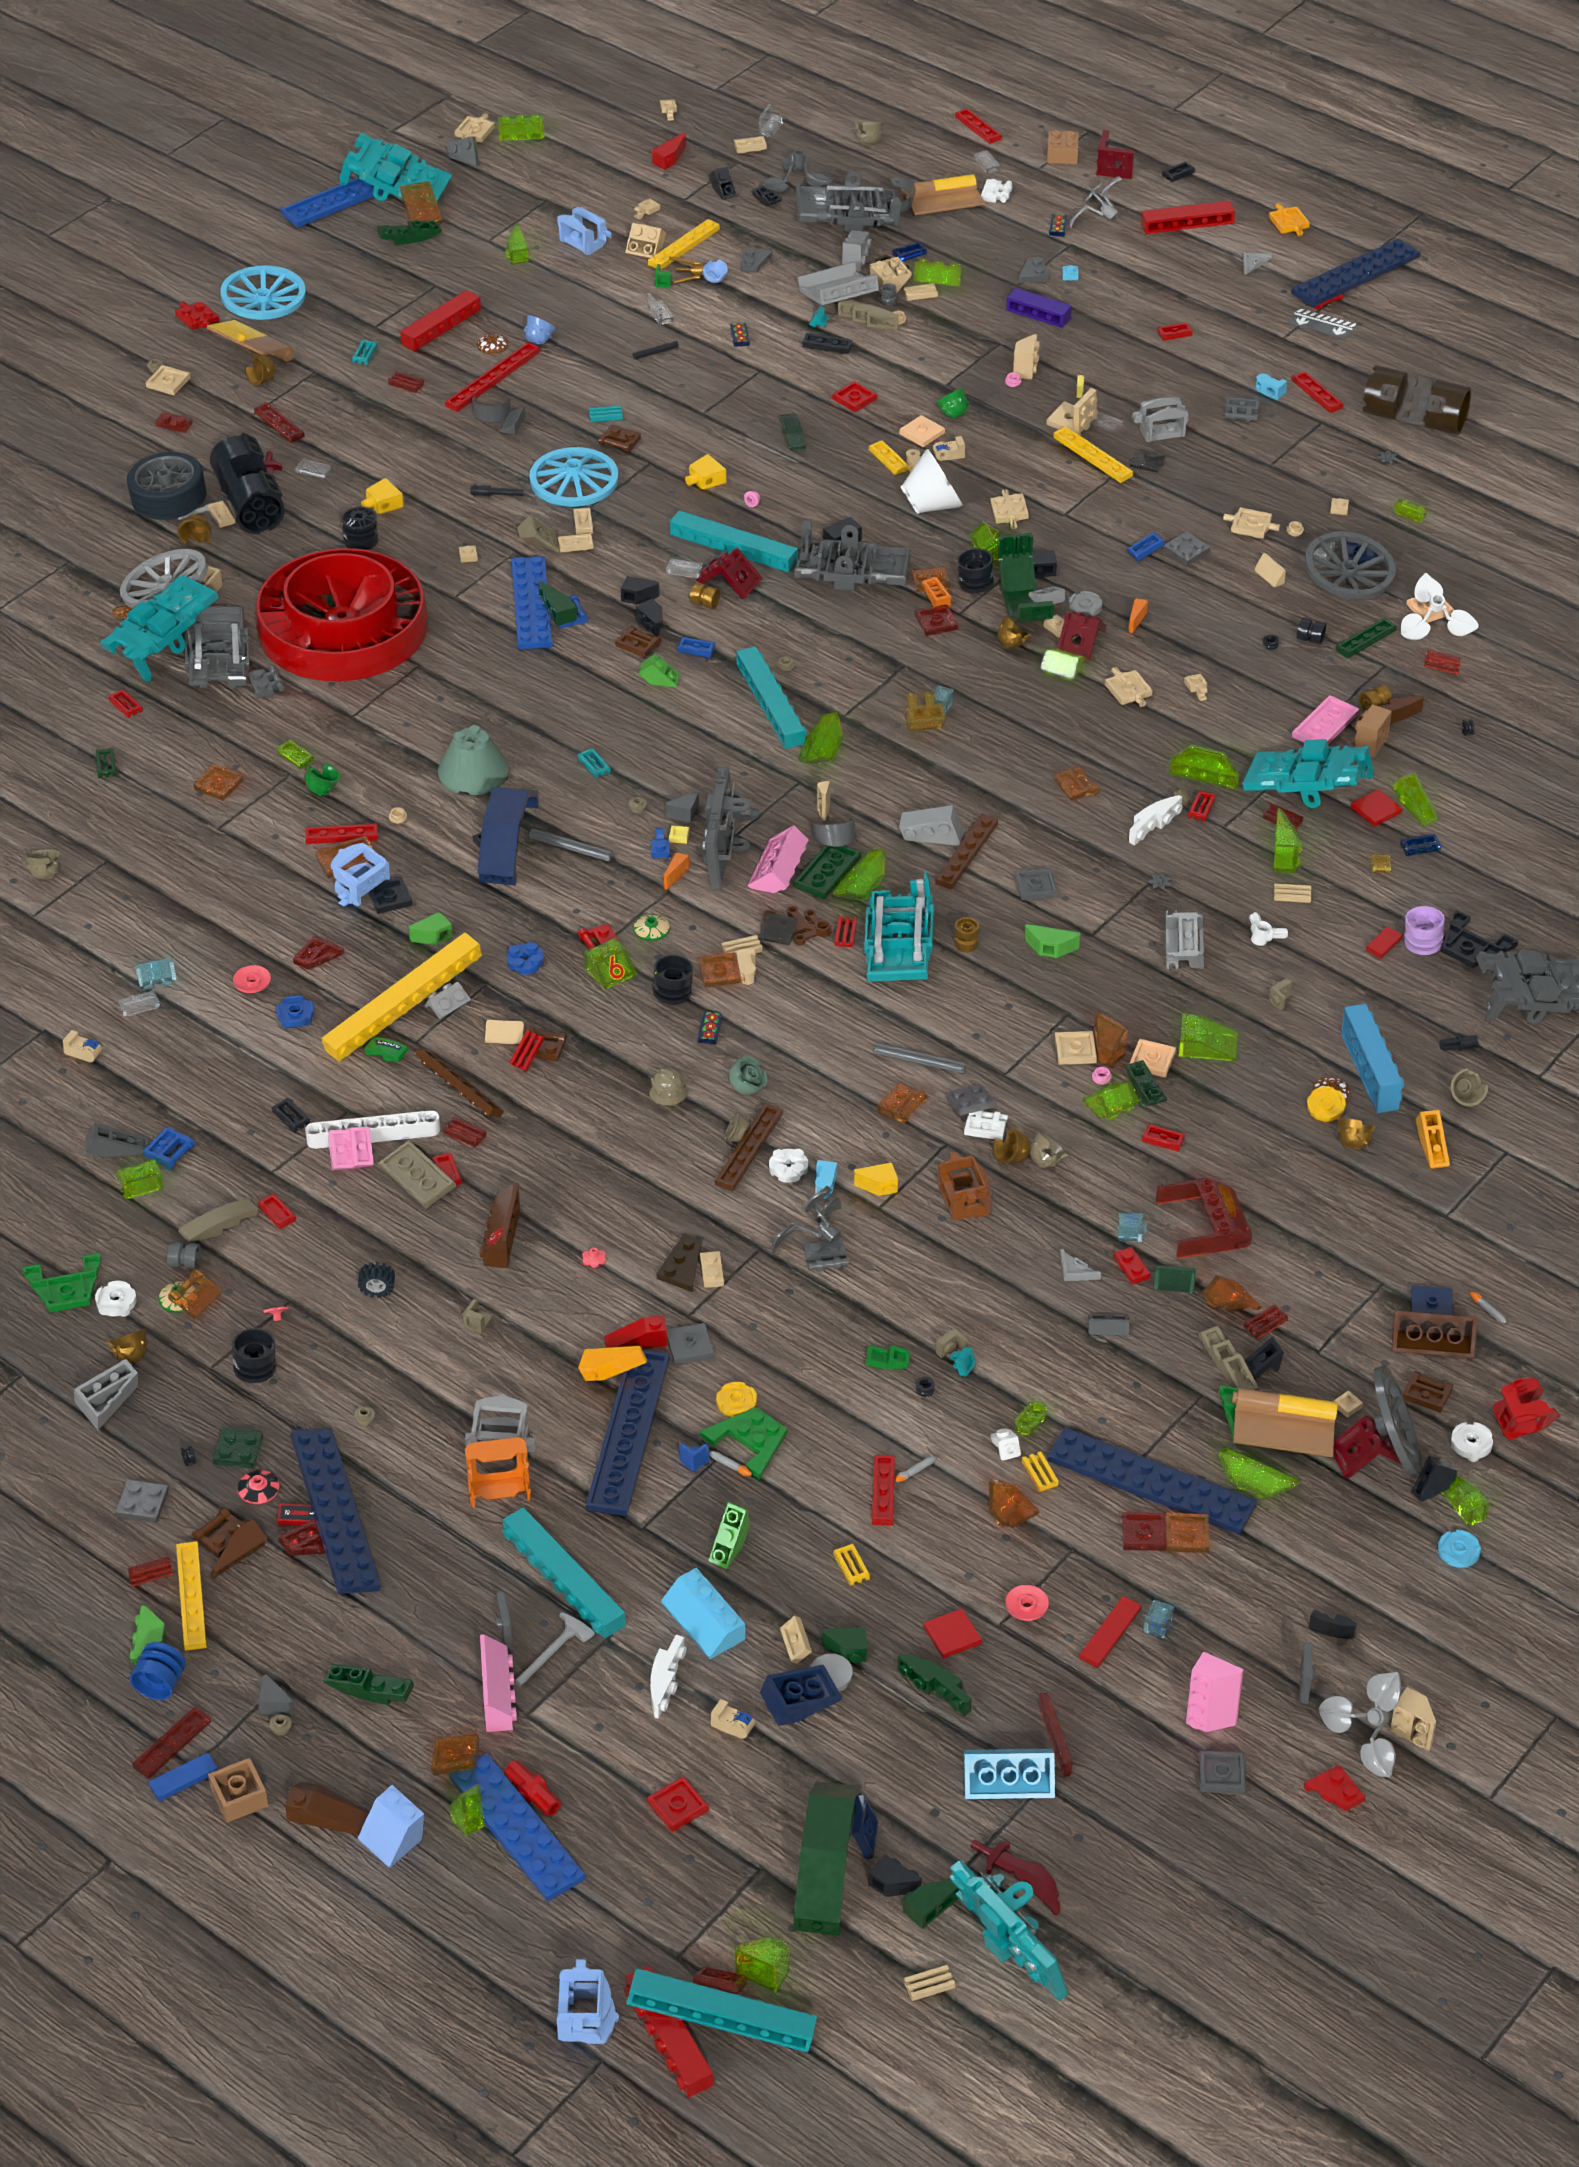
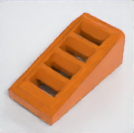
(938, 594)
(1138, 613)
(677, 868)

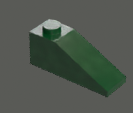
(558, 604)
(929, 1901)

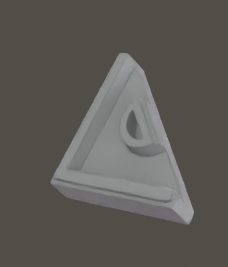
(1254, 260)
(1076, 1270)

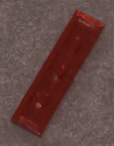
(279, 422)
(1055, 1734)
(171, 1742)

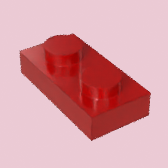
(1131, 1265)

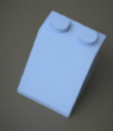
(392, 1827)

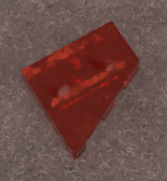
(317, 953)
(303, 1540)

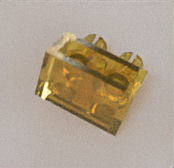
(926, 716)

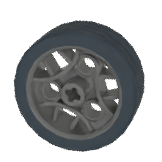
(166, 485)

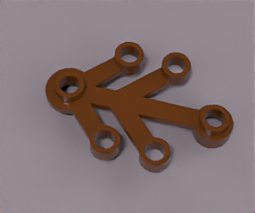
(818, 928)

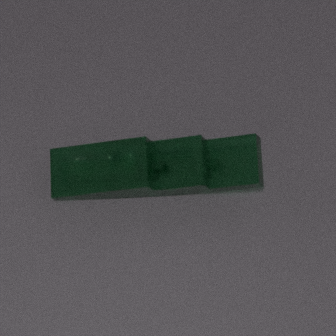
(792, 431)

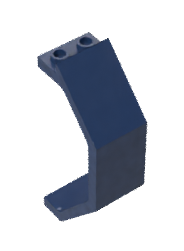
(501, 833)

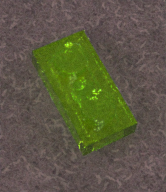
(295, 754)

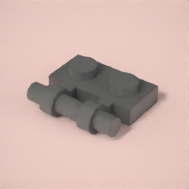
(1238, 407)
(261, 682)
(825, 1255)

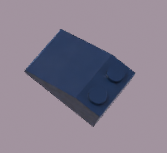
(799, 1693)

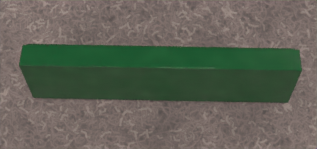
(1366, 638)

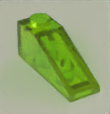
(516, 247)
(1415, 799)
(1467, 1501)
(468, 1811)

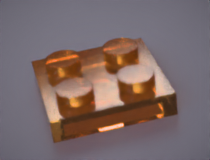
(218, 782)
(719, 969)
(1187, 1532)
(455, 1754)

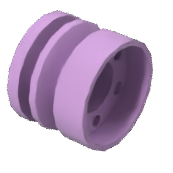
(1424, 930)

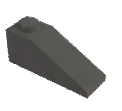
(113, 1142)

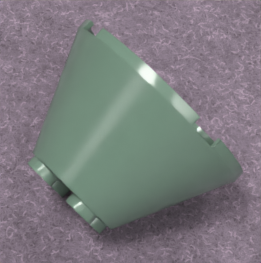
(472, 763)

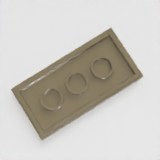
(417, 1174)

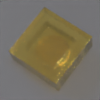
(1380, 863)

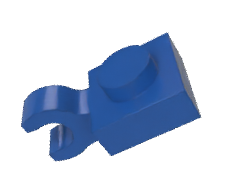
(660, 847)

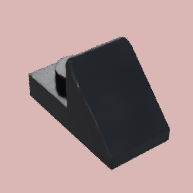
(1266, 1356)

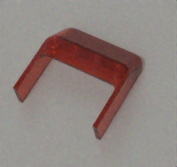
(1223, 1210)

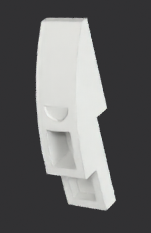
(1154, 816)
(663, 1675)

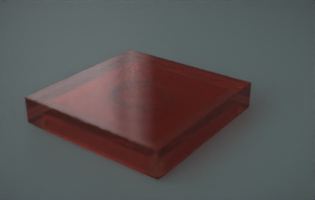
(936, 620)
(1144, 1531)
(720, 1979)

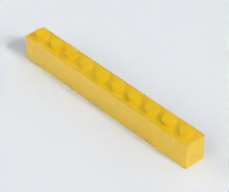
(401, 997)

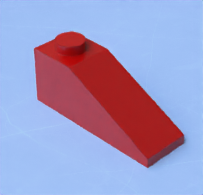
(669, 152)
(646, 1333)

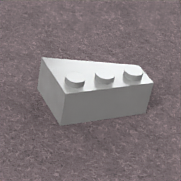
(856, 248)
(932, 825)
(106, 1392)

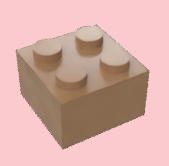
(1062, 147)
(1373, 729)
(238, 1790)

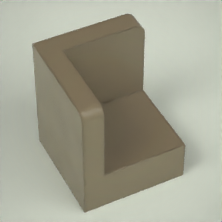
(476, 1319)

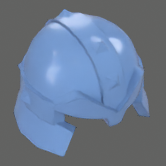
(538, 330)

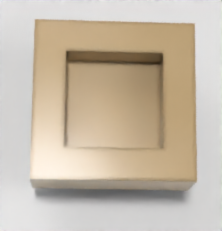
(1339, 506)
(468, 554)
(1348, 1404)

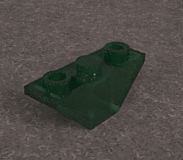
(1144, 1084)

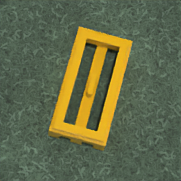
(1034, 1459)
(857, 1577)

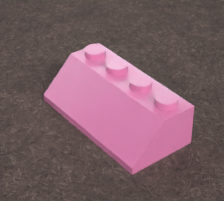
(779, 861)
(497, 1685)
(1214, 1694)

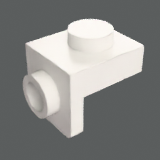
(1007, 1443)

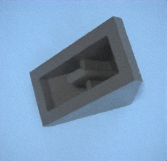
(682, 808)
(273, 1699)

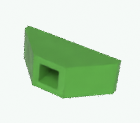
(1051, 941)
(730, 1535)
(149, 1630)

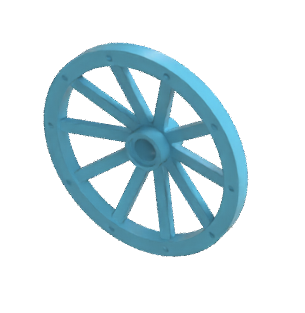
(263, 297)
(573, 471)

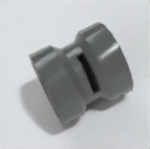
(888, 294)

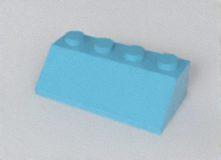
(704, 1614)
(1009, 1773)

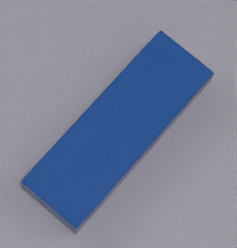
(182, 1777)

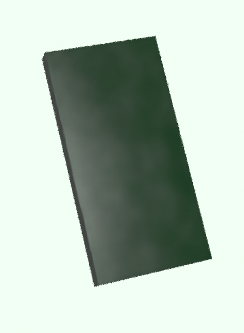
(827, 870)

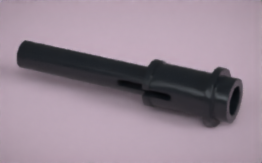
(488, 491)

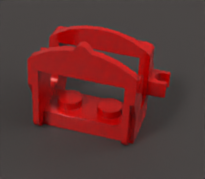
(1521, 1408)

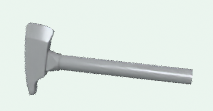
(573, 1627)

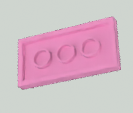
(1326, 720)

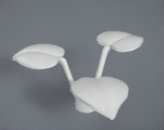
(1426, 590)

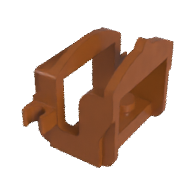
(979, 1188)

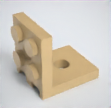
(1081, 413)

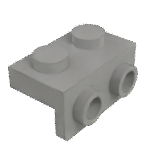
(448, 1000)

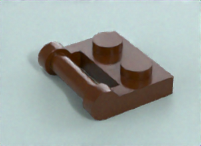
(620, 438)
(637, 642)
(549, 1050)
(1427, 1392)
(218, 1541)

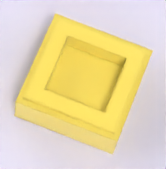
(1080, 384)
(679, 834)

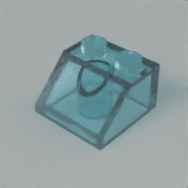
(155, 972)

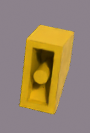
(877, 1179)

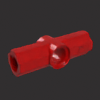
(532, 1788)

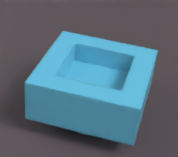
(1070, 272)

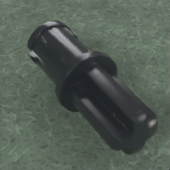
(1458, 1043)

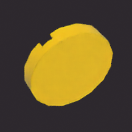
(1326, 1104)
(736, 1398)

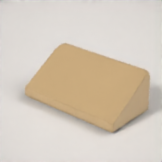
(1270, 570)
(823, 799)
(504, 1031)

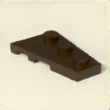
(681, 1264)

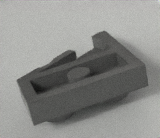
(464, 150)
(753, 259)
(1034, 271)

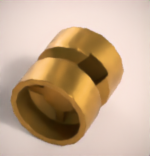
(705, 595)
(1377, 696)
(966, 934)

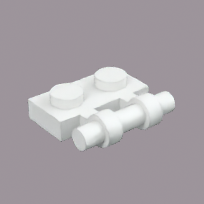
(995, 191)
(986, 1124)

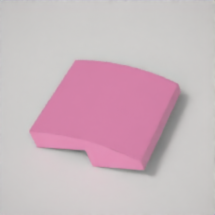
(350, 1148)

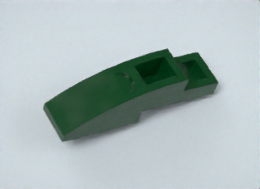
(413, 233)
(933, 1677)
(367, 1686)

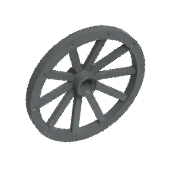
(1349, 570)
(1390, 1423)

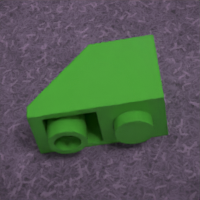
(658, 672)
(431, 930)

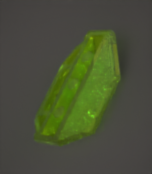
(823, 740)
(1205, 766)
(862, 877)
(1255, 1476)

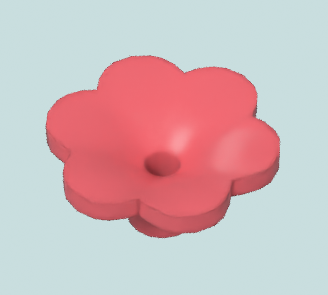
(594, 1257)
(276, 1312)

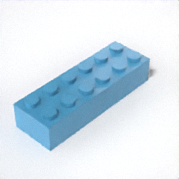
(1372, 1058)

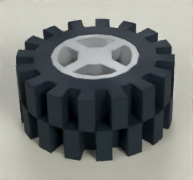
(376, 1279)

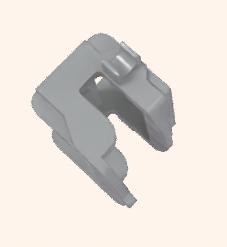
(1162, 431)
(1188, 940)
(500, 1427)

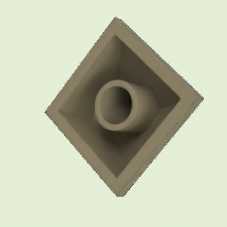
(538, 534)

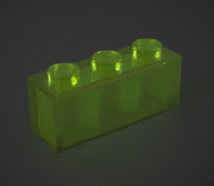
(521, 127)
(938, 272)

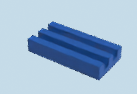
(1147, 548)
(696, 647)

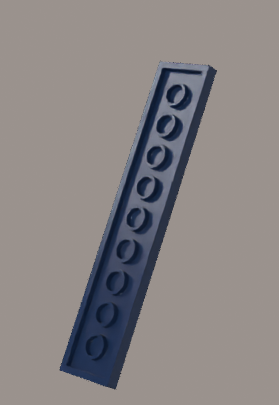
(1355, 272)
(627, 1436)
(1152, 1480)
(335, 1511)

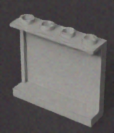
(836, 284)

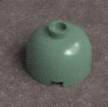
(747, 1076)

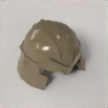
(869, 132)
(43, 863)
(668, 1087)
(1467, 1088)
(1046, 1151)

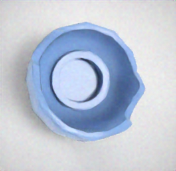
(715, 271)

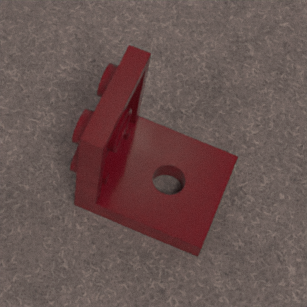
(1107, 157)
(731, 566)
(1087, 628)
(1368, 1443)

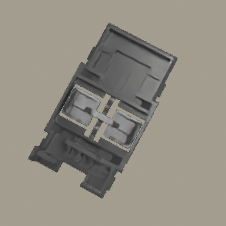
(879, 563)

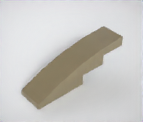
(868, 314)
(213, 1222)
(1227, 1360)

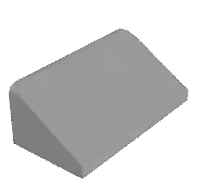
(1052, 593)

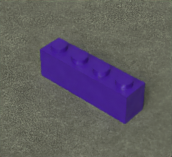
(1039, 307)

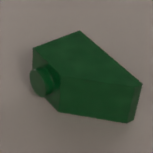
(846, 1642)

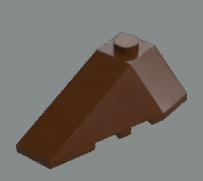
(324, 1809)

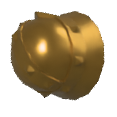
(263, 370)
(196, 528)
(1010, 634)
(1354, 1134)
(1014, 1150)
(130, 1347)

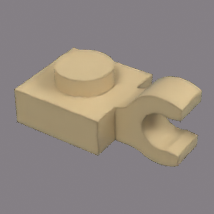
(669, 108)
(648, 206)
(1197, 684)

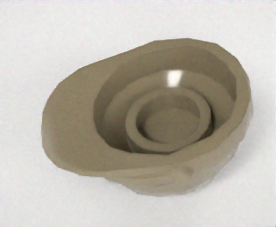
(737, 1128)

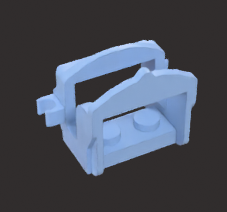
(585, 240)
(360, 877)
(603, 2020)

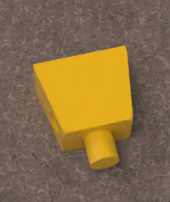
(706, 473)
(383, 497)

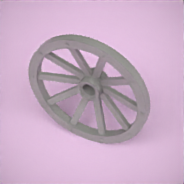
(163, 581)

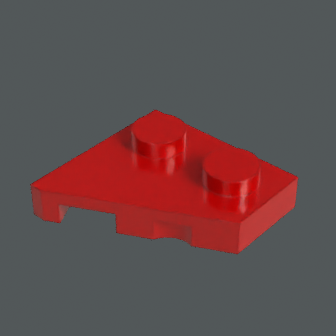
(1337, 1788)

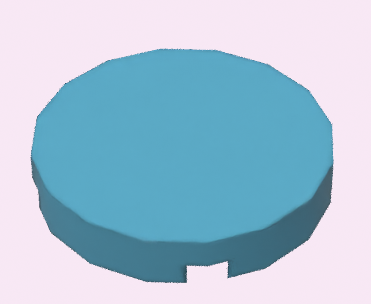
(1459, 1548)

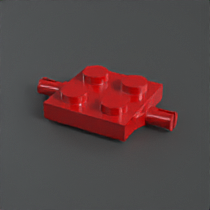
(196, 315)

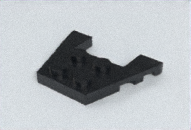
(1466, 945)

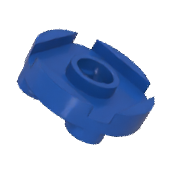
(516, 957)
(302, 1017)

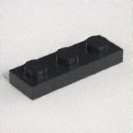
(827, 343)

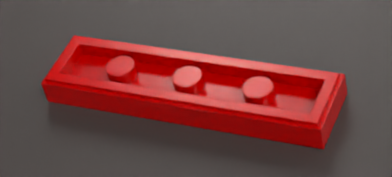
(978, 126)
(1317, 392)
(340, 834)
(883, 1490)
(1110, 1632)

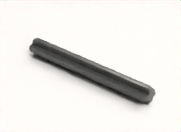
(570, 844)
(920, 1058)

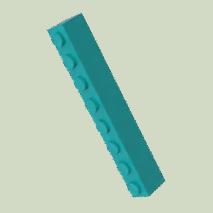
(728, 538)
(771, 697)
(563, 1573)
(722, 2010)

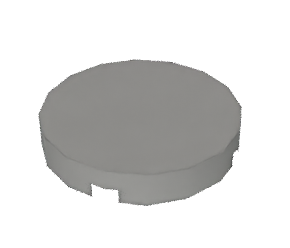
(1085, 603)
(838, 1669)

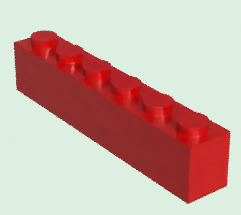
(1187, 217)
(440, 320)
(677, 2046)

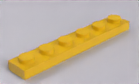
(684, 243)
(1093, 454)
(191, 1596)

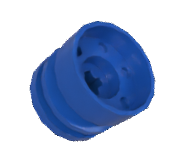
(157, 1671)

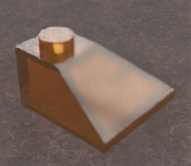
(1109, 1040)
(1229, 1295)
(1009, 1504)

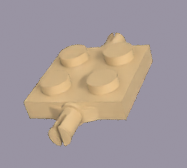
(475, 127)
(1009, 508)
(1251, 522)
(1128, 687)

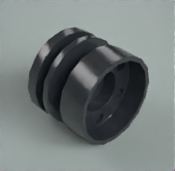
(360, 528)
(975, 570)
(672, 979)
(254, 1355)

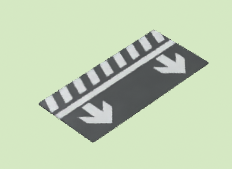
(1321, 323)

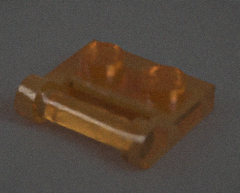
(924, 574)
(1072, 787)
(898, 1099)
(199, 1298)

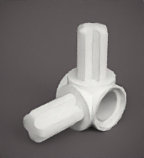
(1263, 932)

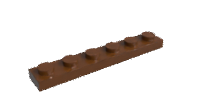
(966, 851)
(455, 1080)
(749, 1147)

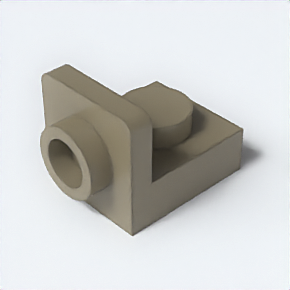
(1279, 993)
(950, 1342)

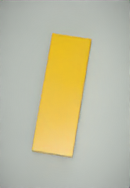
(888, 457)

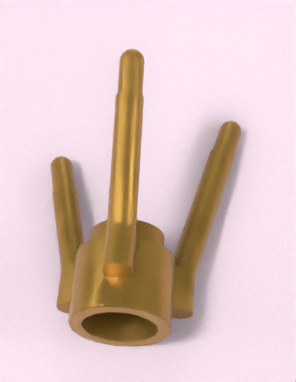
(696, 269)

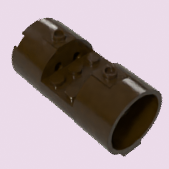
(1417, 400)

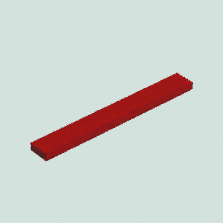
(492, 376)

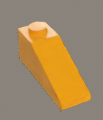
(1432, 1138)
(608, 1362)

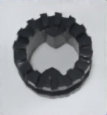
(1271, 642)
(1468, 727)
(925, 1391)
(188, 1456)

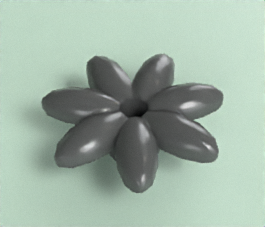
(1387, 456)
(1160, 881)

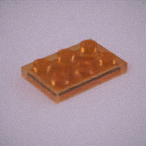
(421, 202)
(326, 855)

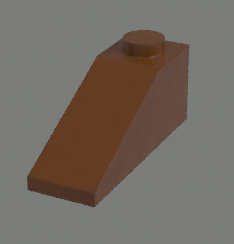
(244, 1542)

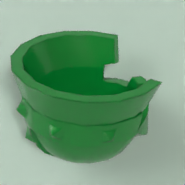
(954, 404)
(319, 782)

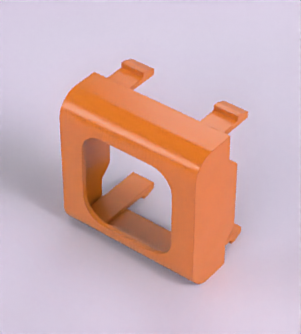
(501, 1483)

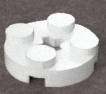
(798, 1163)
(118, 1307)
(1472, 1450)

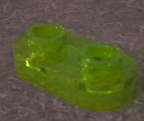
(1410, 510)
(1027, 1421)

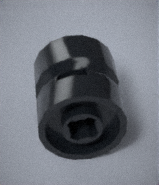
(1312, 631)

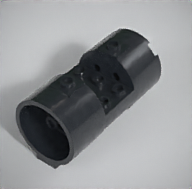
(249, 488)

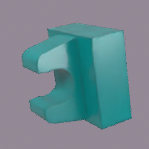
(819, 317)
(964, 1361)

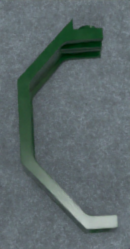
(1018, 579)
(824, 1858)

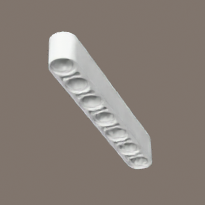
(381, 1127)

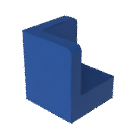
(694, 1456)

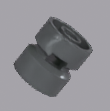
(187, 1255)

